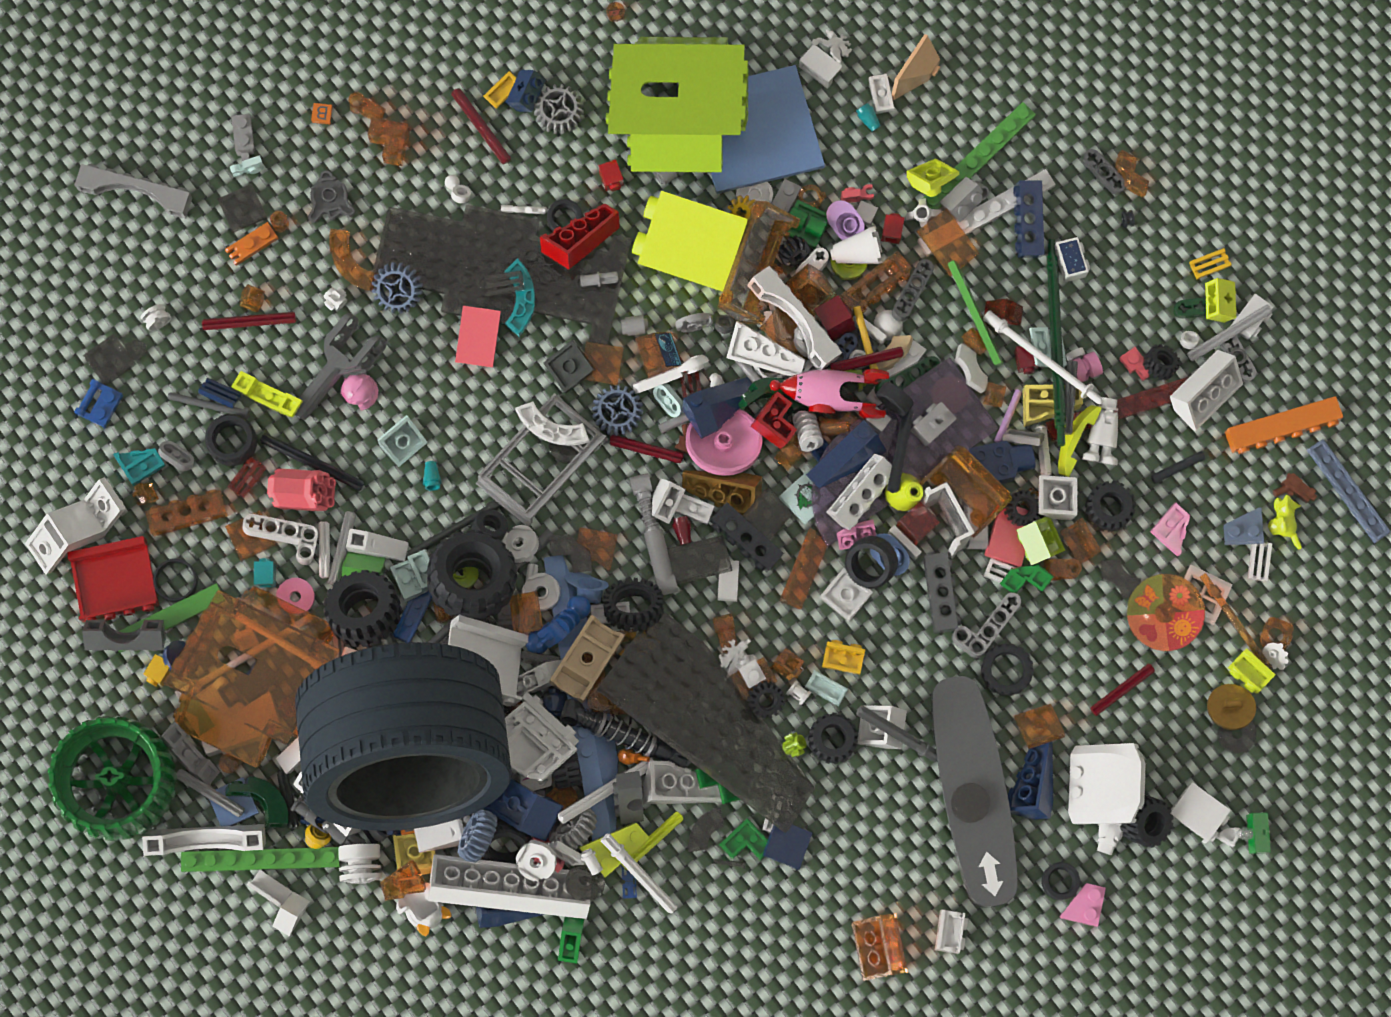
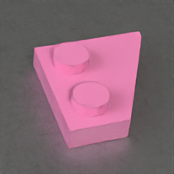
(1172, 528)
(1086, 905)

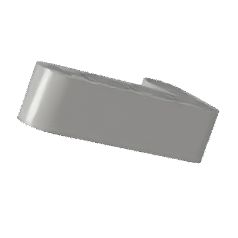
(991, 623)

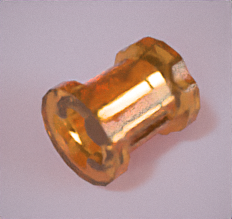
(284, 224)

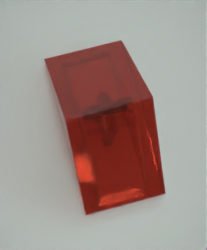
(1005, 310)

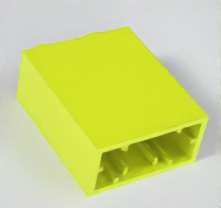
(689, 240)

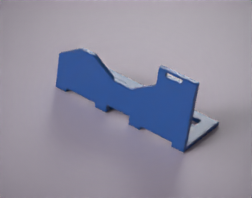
(629, 885)

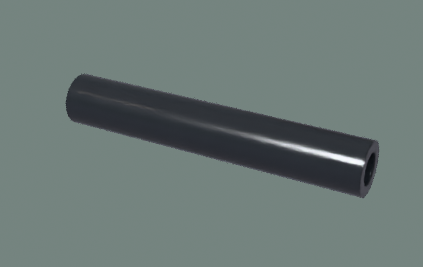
(1177, 467)

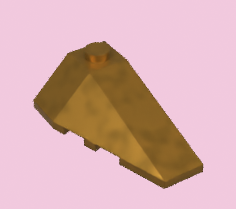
(738, 489)

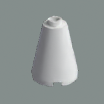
(859, 248)

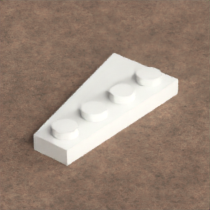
(757, 350)

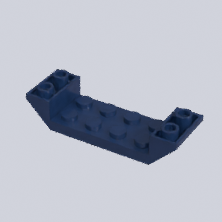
(526, 810)

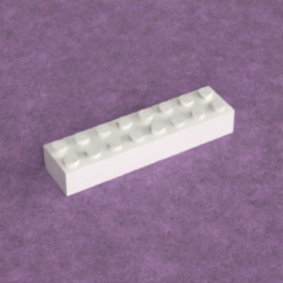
(501, 887)

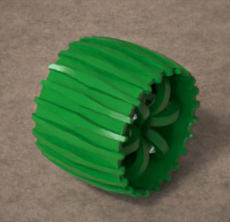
(142, 817)

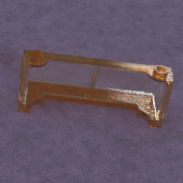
(755, 253)

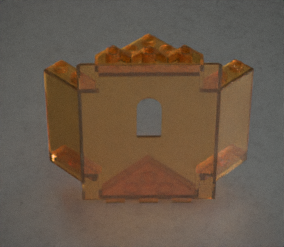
(242, 710)

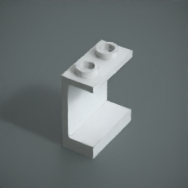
(1200, 812)

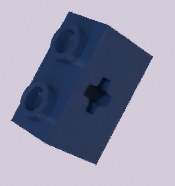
(525, 90)

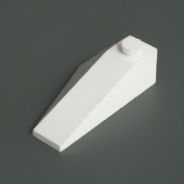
(675, 785)

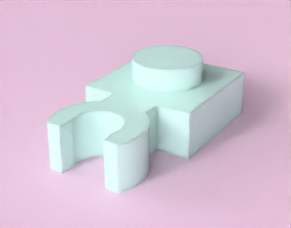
(247, 166)

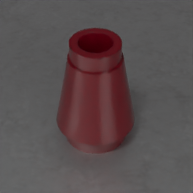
(682, 529)

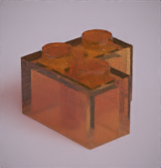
(393, 137)

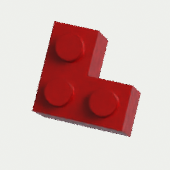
(770, 421)

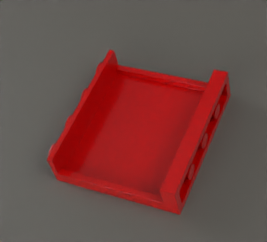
(113, 579)

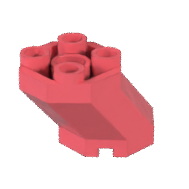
(301, 489)

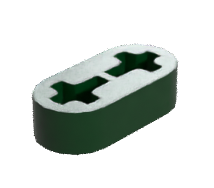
(1190, 303)

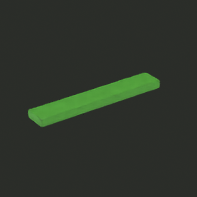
(975, 313)
(179, 611)

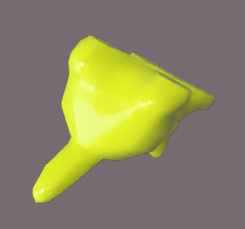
(1285, 523)

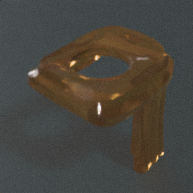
(1285, 627)

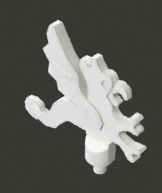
(837, 45)
(733, 655)

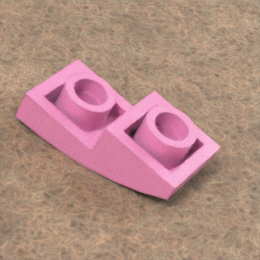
(847, 537)

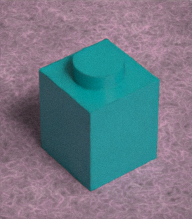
(265, 573)

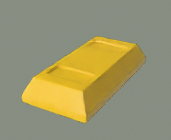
(500, 90)

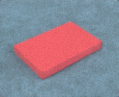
(478, 336)
(1003, 540)

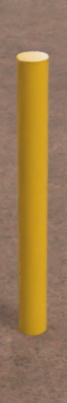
(864, 334)

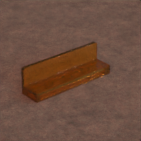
(804, 570)

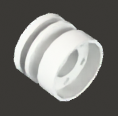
(359, 863)

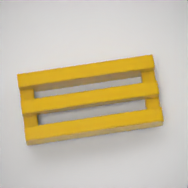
(1209, 256)

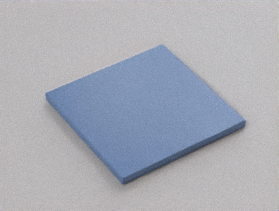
(777, 134)

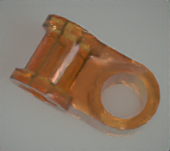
(1060, 568)

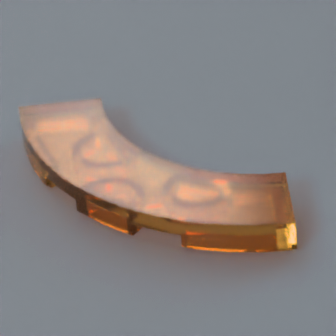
(345, 262)

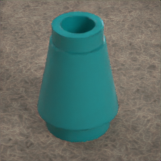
(868, 117)
(431, 476)

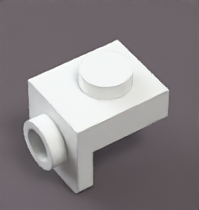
(750, 670)

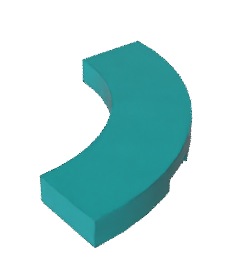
(524, 300)

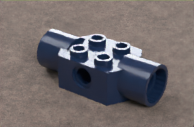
(1005, 460)

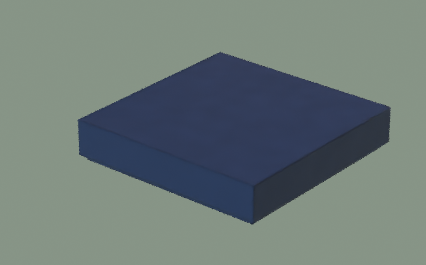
(787, 847)

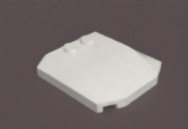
(1106, 784)

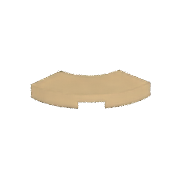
(897, 341)

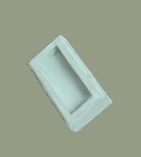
(826, 688)

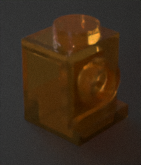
(788, 664)

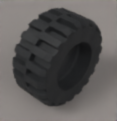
(368, 628)

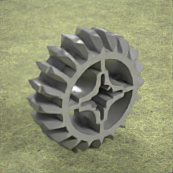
(565, 112)
(575, 831)

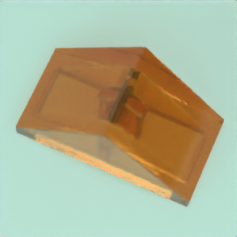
(790, 453)

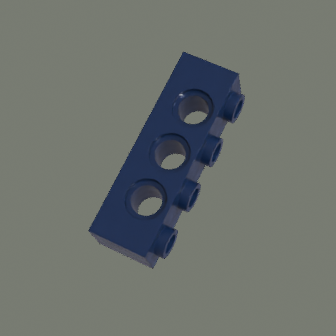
(1034, 191)

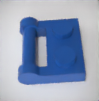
(104, 406)

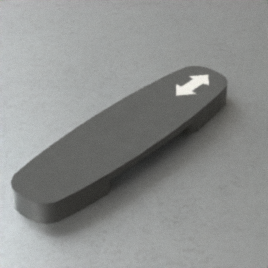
(965, 756)

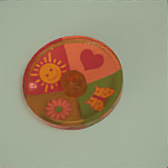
(1165, 612)

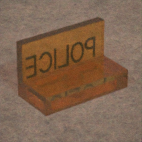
(1080, 541)

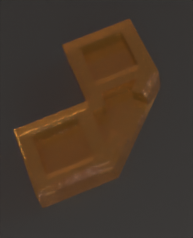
(1126, 166)

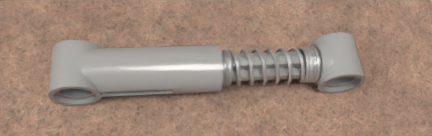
(654, 536)

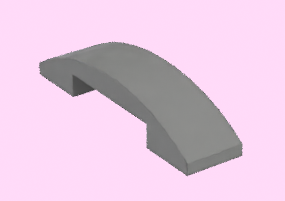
(188, 755)

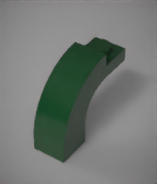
(761, 389)
(267, 795)

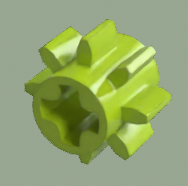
(794, 744)

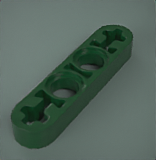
(906, 373)

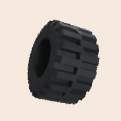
(1116, 492)
(825, 753)
(568, 773)
(1157, 827)

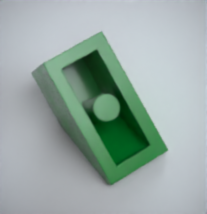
(571, 939)

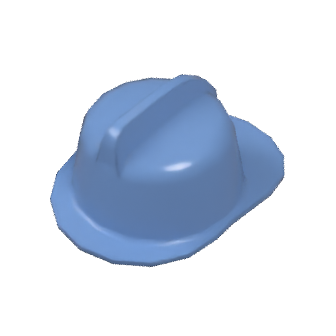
(903, 556)
(587, 586)

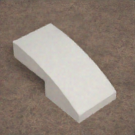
(729, 583)

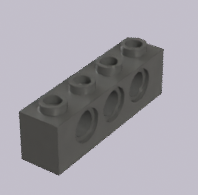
(940, 622)

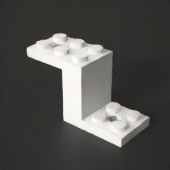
(75, 525)

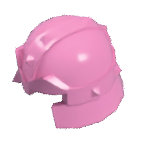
(360, 390)

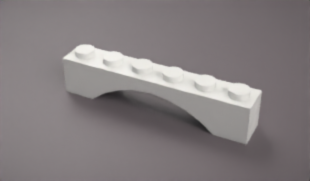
(770, 288)
(230, 837)

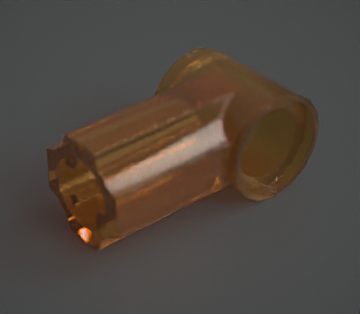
(367, 108)
(725, 628)

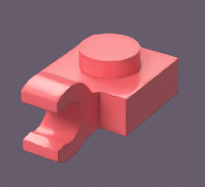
(855, 195)
(1134, 362)

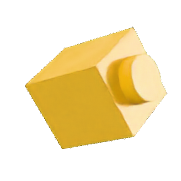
(156, 671)

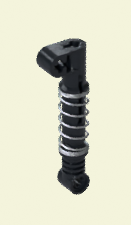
(597, 723)

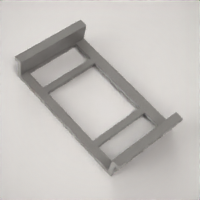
(506, 501)

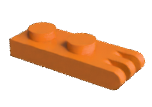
(252, 243)

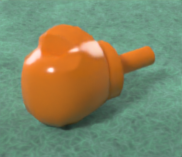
(629, 757)

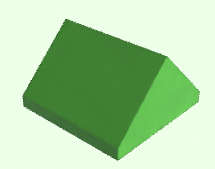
(359, 562)

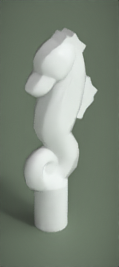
(524, 209)

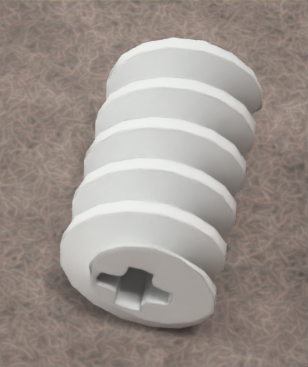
(807, 431)

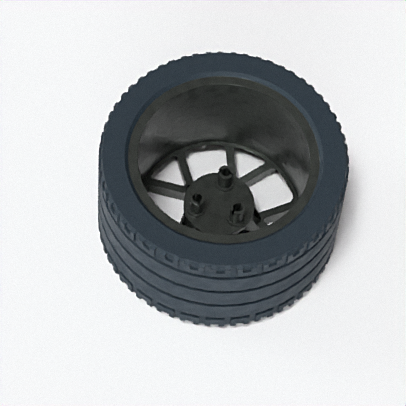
(402, 736)

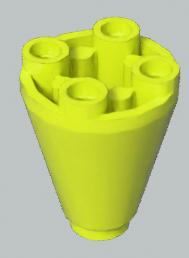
(904, 499)

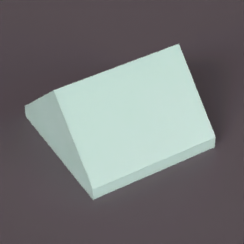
(402, 441)

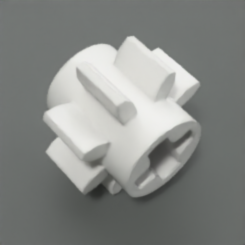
(335, 298)

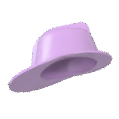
(844, 219)

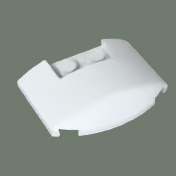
(535, 744)

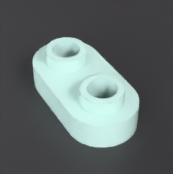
(669, 401)

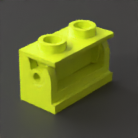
(1251, 671)

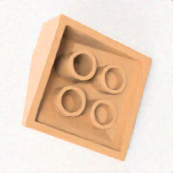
(917, 69)

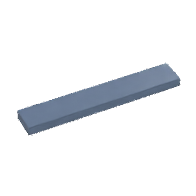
(1348, 491)

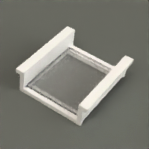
(953, 514)

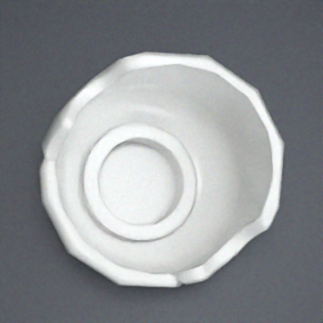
(887, 324)

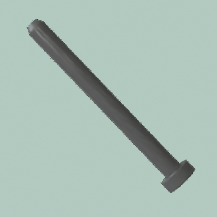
(209, 405)

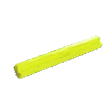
(657, 836)

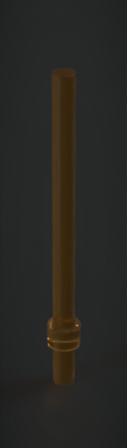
(1214, 591)

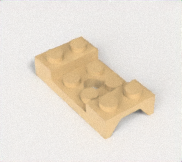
(578, 677)

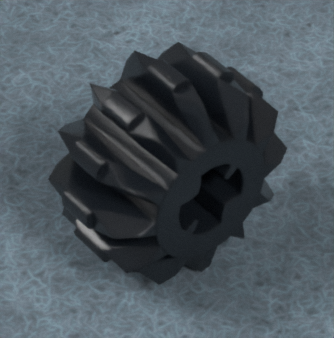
(793, 251)

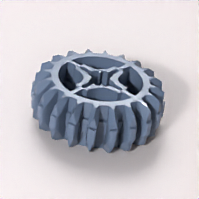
(403, 290)
(622, 394)
(477, 835)

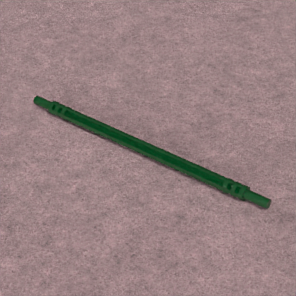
(1056, 341)

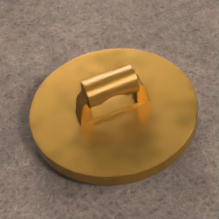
(1231, 707)

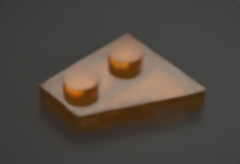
(600, 544)

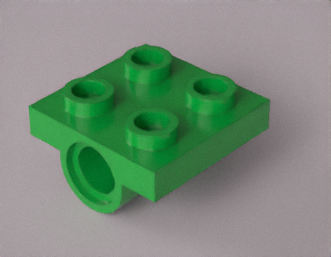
(811, 224)

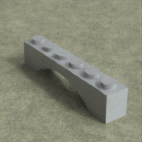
(96, 181)

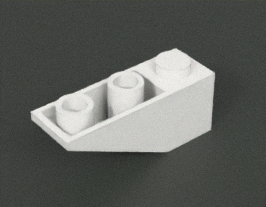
(376, 545)
(536, 678)

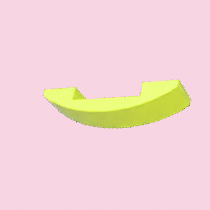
(266, 395)
(1065, 461)

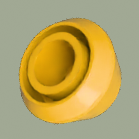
(316, 838)

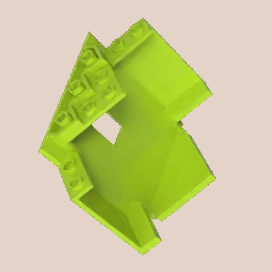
(685, 129)

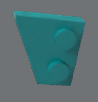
(139, 464)

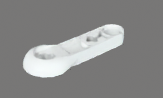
(691, 365)

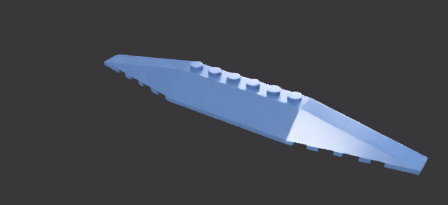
(595, 755)

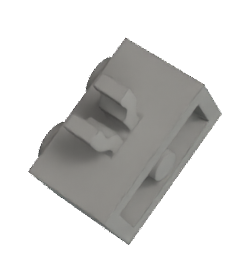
(933, 423)

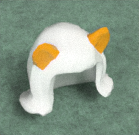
(421, 912)

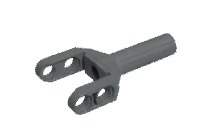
(338, 363)

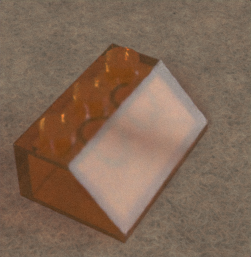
(879, 947)

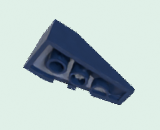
(847, 456)

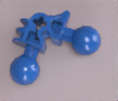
(561, 625)

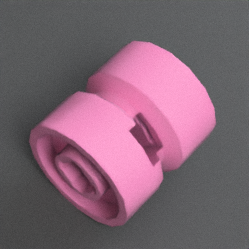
(1088, 366)

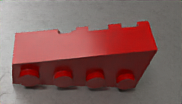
(581, 236)

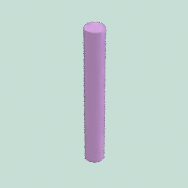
(1008, 415)

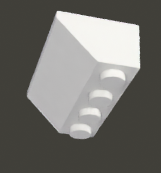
(1207, 389)

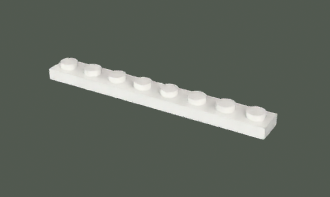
(994, 208)

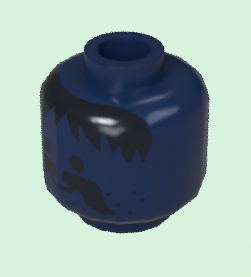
(554, 701)

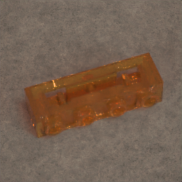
(899, 266)

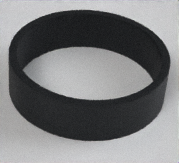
(162, 566)

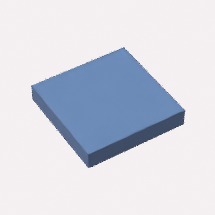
(227, 818)

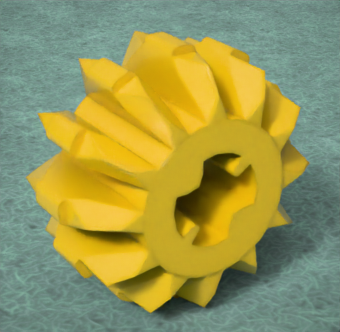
(743, 204)

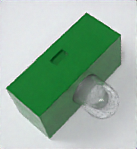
(1256, 833)

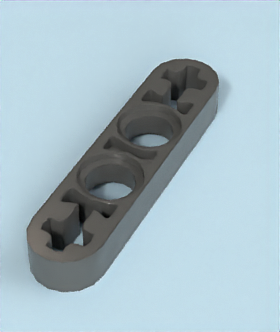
(913, 290)

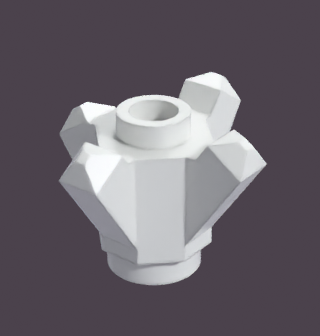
(922, 213)

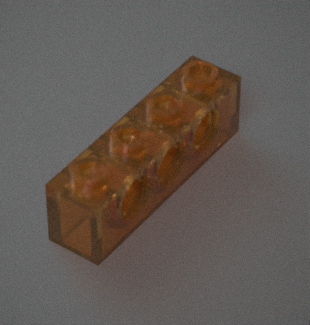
(197, 516)

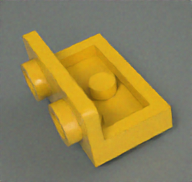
(843, 657)

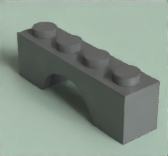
(100, 636)

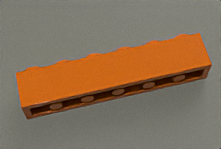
(1283, 425)

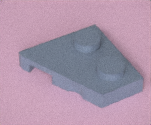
(1245, 529)

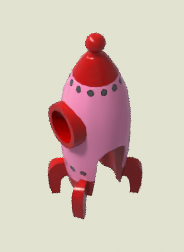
(821, 390)

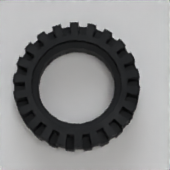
(637, 619)

